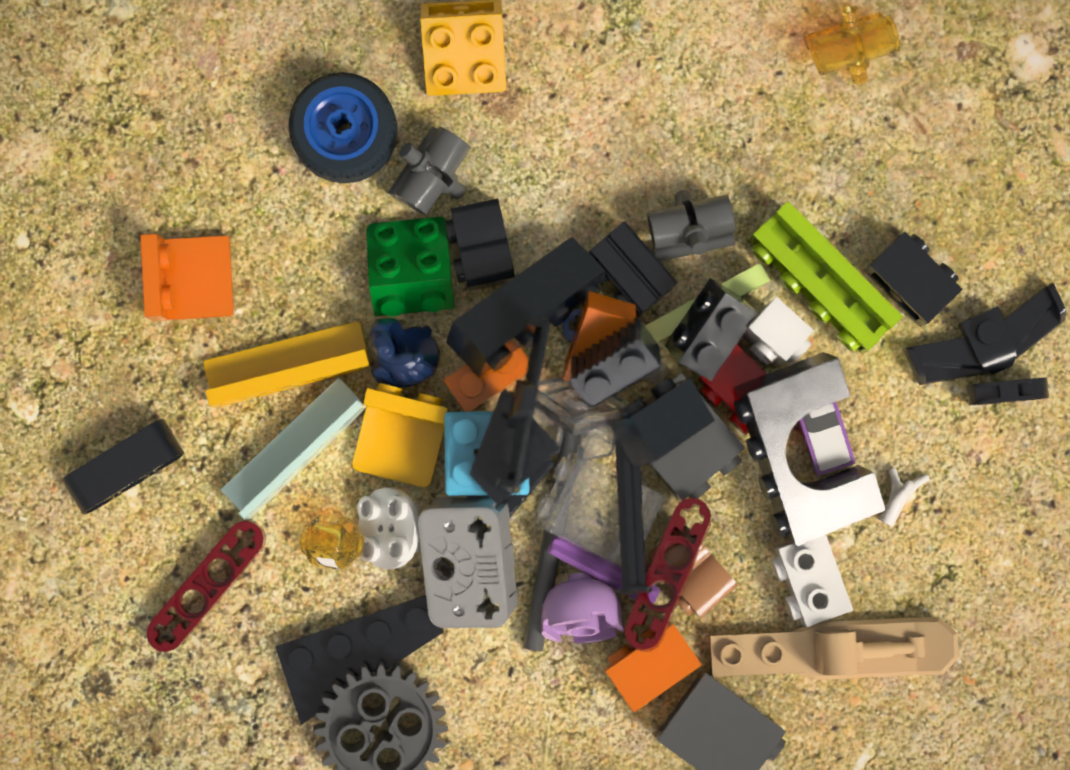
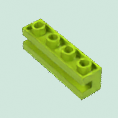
(825, 278)

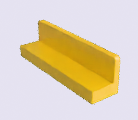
(286, 364)

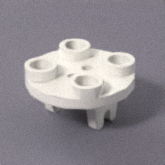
(389, 528)

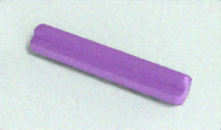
(592, 564)

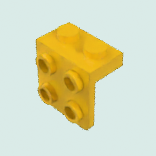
(400, 436)

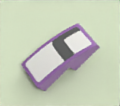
(826, 439)

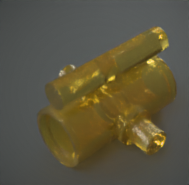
(853, 43)

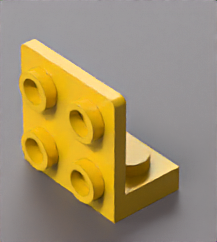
(463, 47)

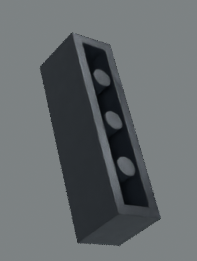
(544, 291)

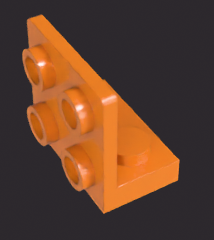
(186, 277)

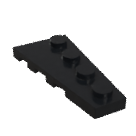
(323, 656)

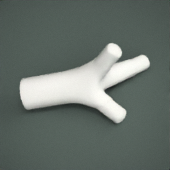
(899, 495)

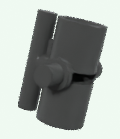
(430, 170)
(691, 226)

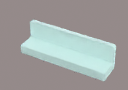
(293, 448)

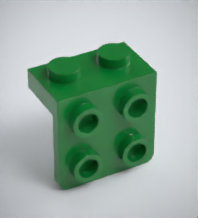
(409, 266)

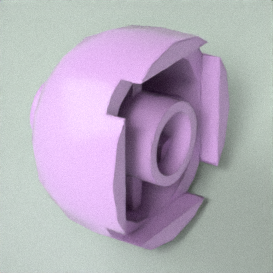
(581, 609)

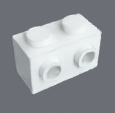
(777, 335)
(812, 581)

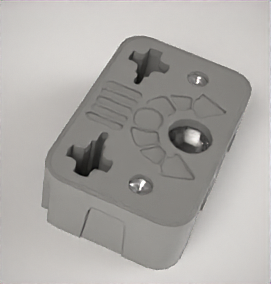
(480, 559)

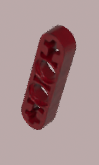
(673, 576)
(209, 588)

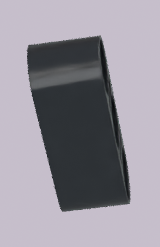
(123, 466)

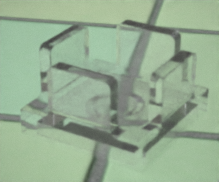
(562, 408)

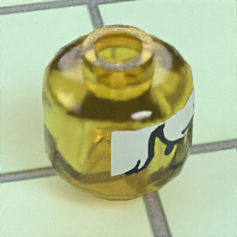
(331, 542)

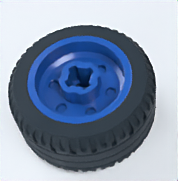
(330, 104)

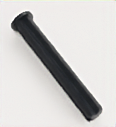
(631, 525)

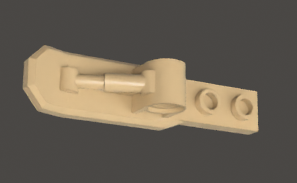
(840, 649)

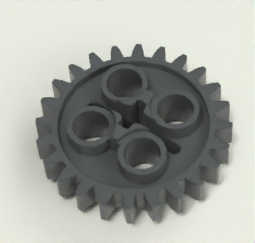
(348, 712)

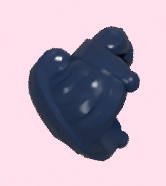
(401, 354)

